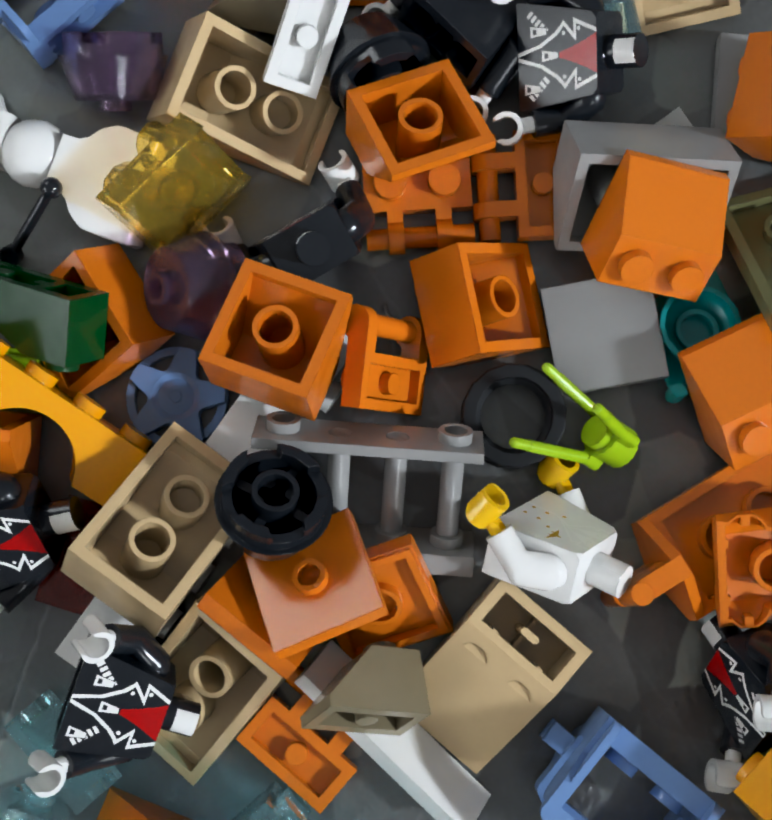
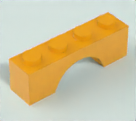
(100, 450)

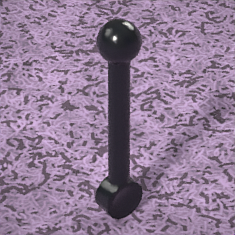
(50, 189)

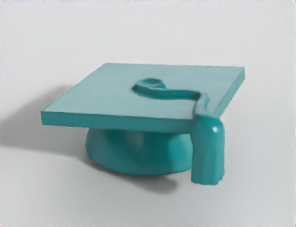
(688, 323)

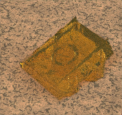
(172, 183)

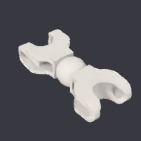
(40, 150)

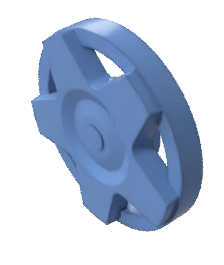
(174, 395)

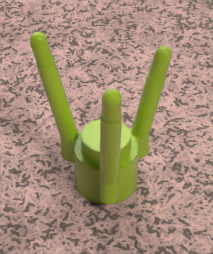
(603, 435)

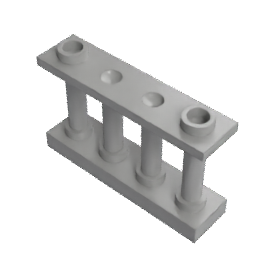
(444, 546)

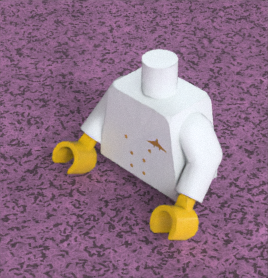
(549, 541)

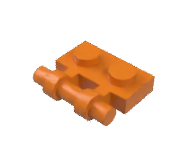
(533, 189)
(429, 192)
(298, 755)

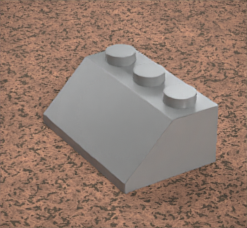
(593, 150)

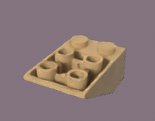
(496, 673)

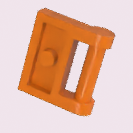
(380, 379)

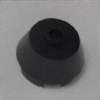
(371, 50)
(273, 502)

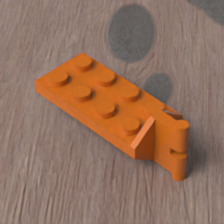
(679, 542)

